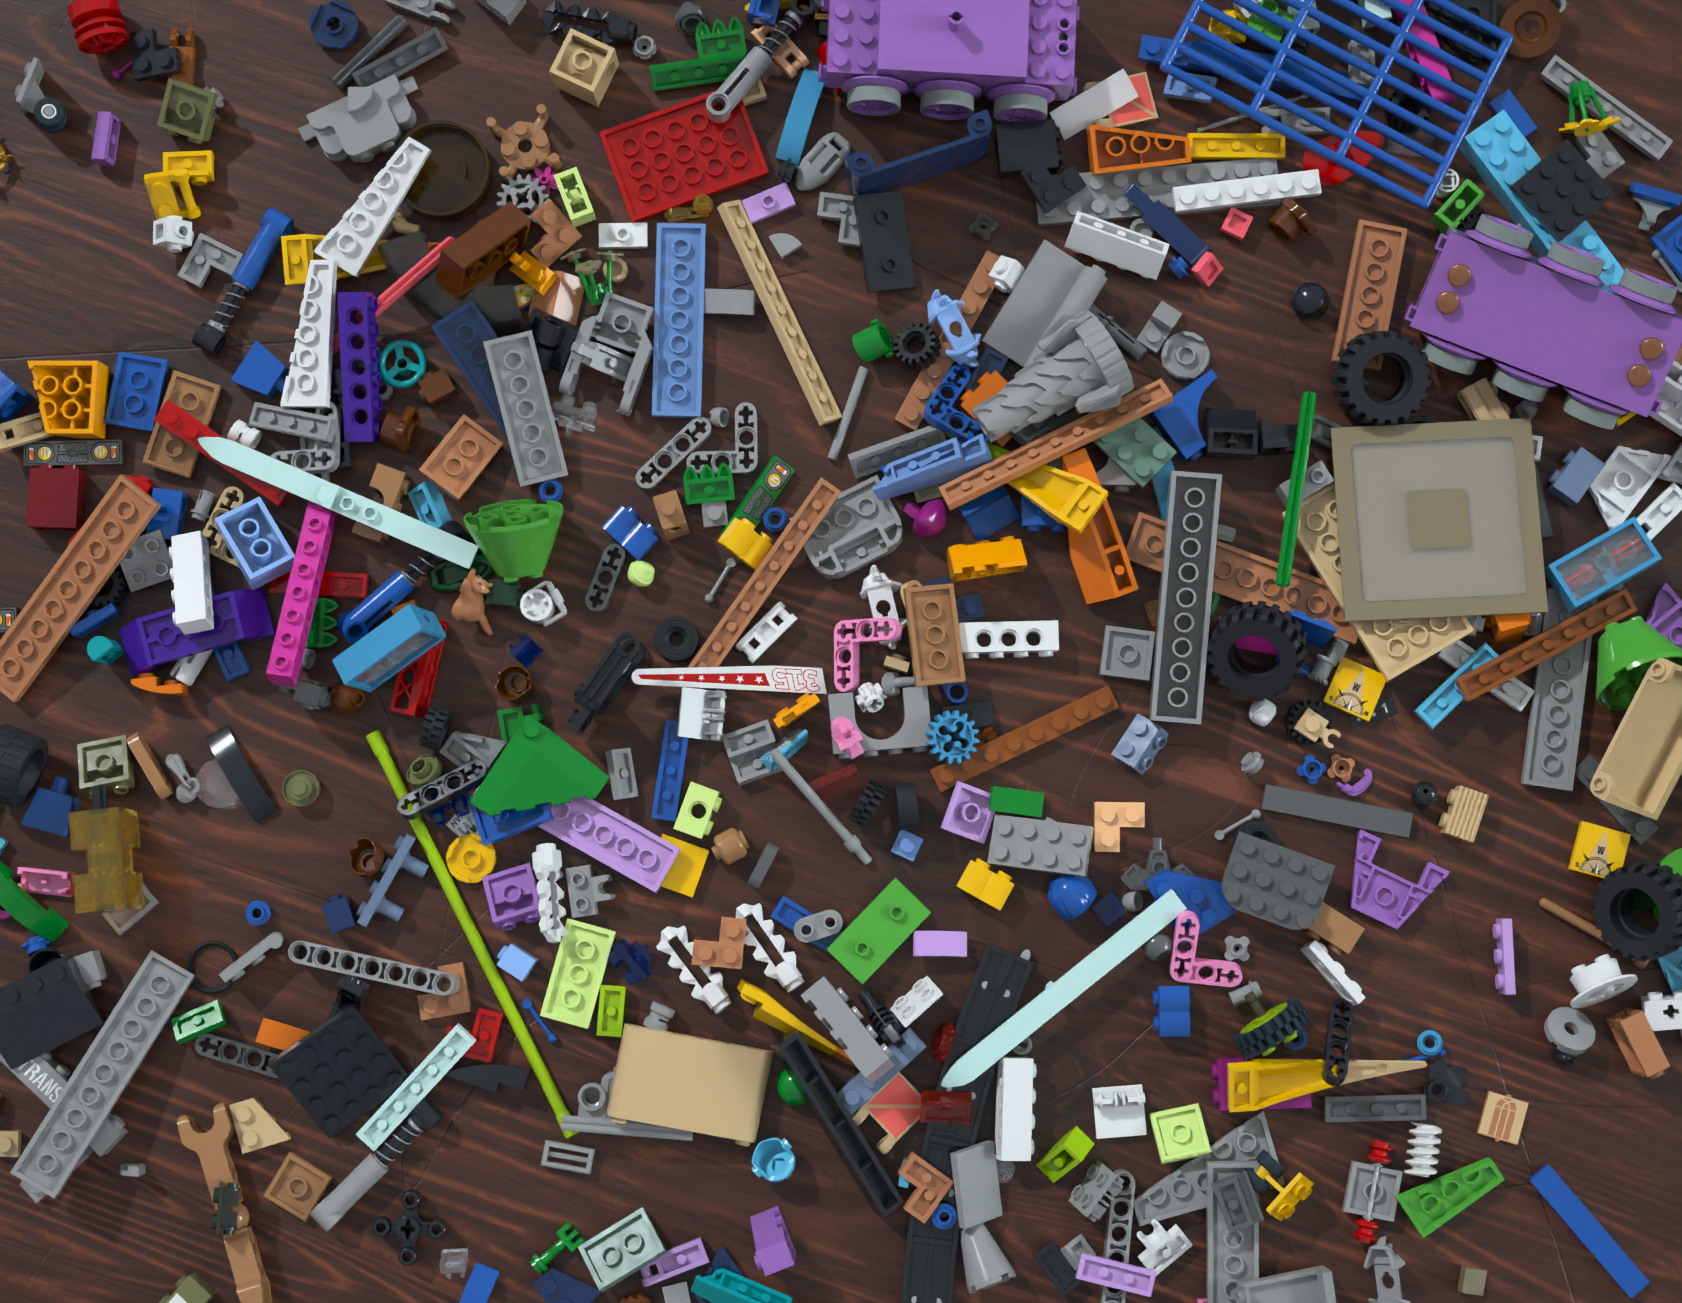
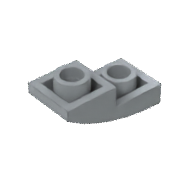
(729, 302)

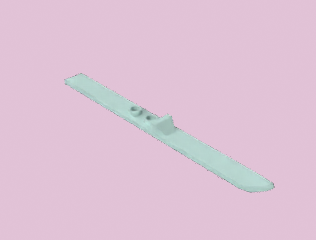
(340, 500)
(1064, 990)

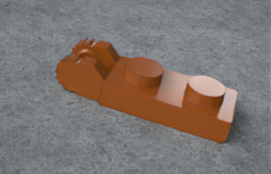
(188, 55)

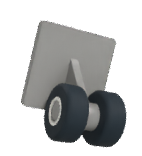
(29, 98)

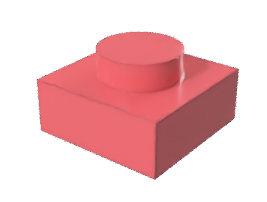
(1236, 223)
(1207, 269)

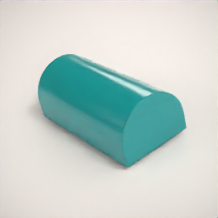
(104, 650)

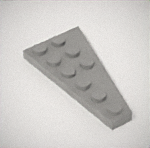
(1186, 1186)

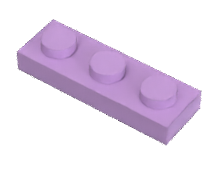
(1504, 956)
(1115, 1274)

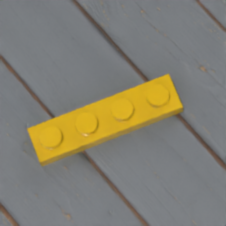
(1236, 146)

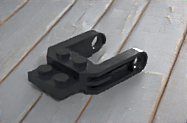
(605, 681)

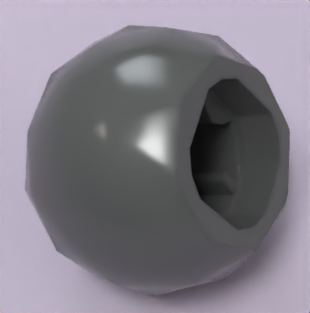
(1157, 946)

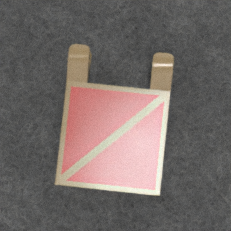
(1136, 111)
(894, 1109)

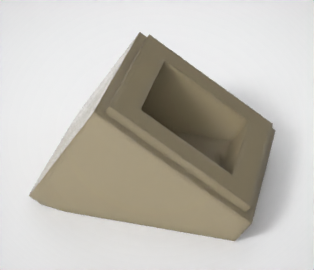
(1472, 1280)

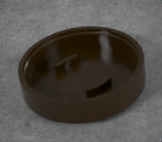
(453, 175)

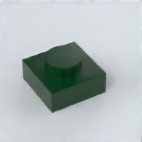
(1641, 900)

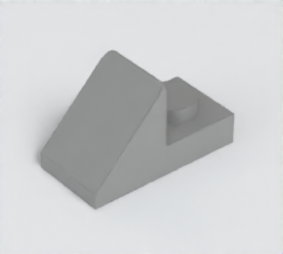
(1158, 327)

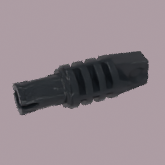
(882, 1018)

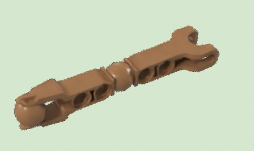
(218, 1166)

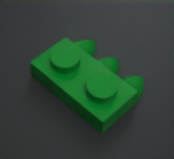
(720, 40)
(708, 487)
(320, 623)

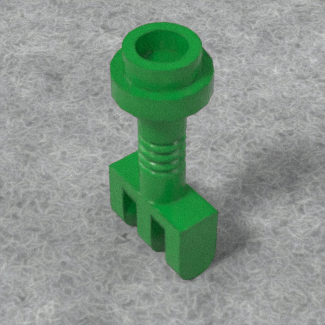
(539, 1263)

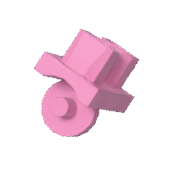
(846, 736)

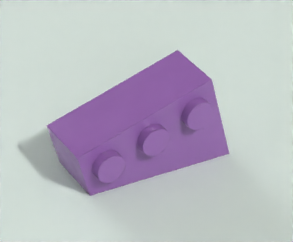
(772, 1242)

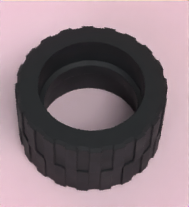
(21, 764)

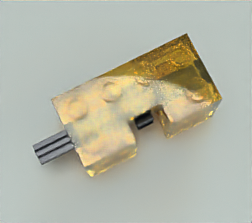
(107, 839)

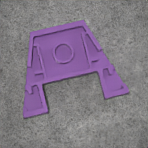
(1384, 894)

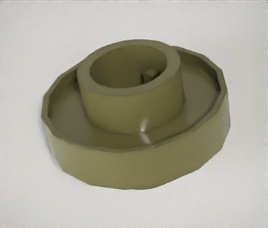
(424, 770)
(301, 788)

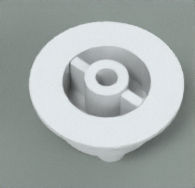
(1599, 981)

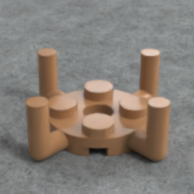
(519, 133)

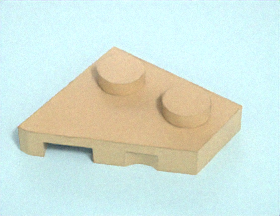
(255, 1126)

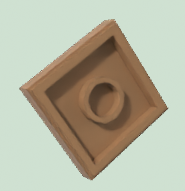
(298, 1186)

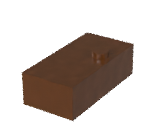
(482, 250)

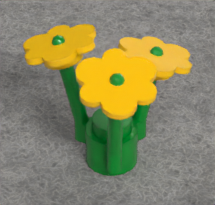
(1580, 96)

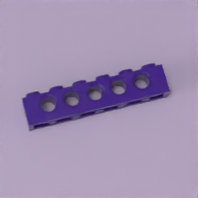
(351, 354)

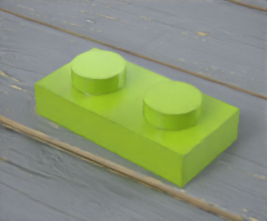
(611, 1010)

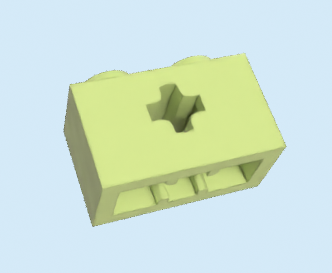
(575, 197)

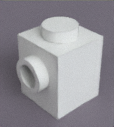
(1006, 274)

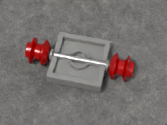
(1372, 1191)

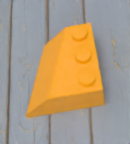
(72, 397)

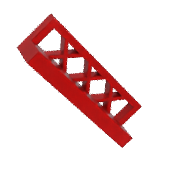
(422, 687)

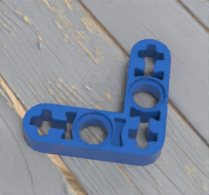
(947, 412)

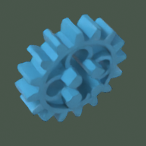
(955, 751)

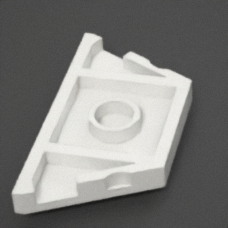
(1624, 482)

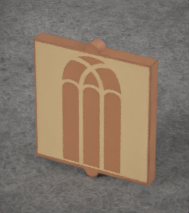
(1502, 1117)

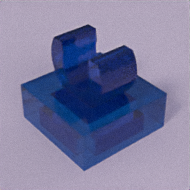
(525, 650)

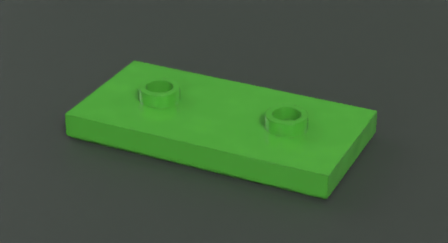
(878, 931)

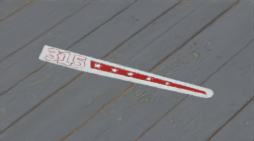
(737, 677)

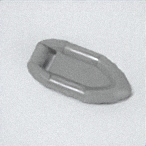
(822, 162)

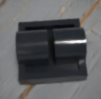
(552, 339)

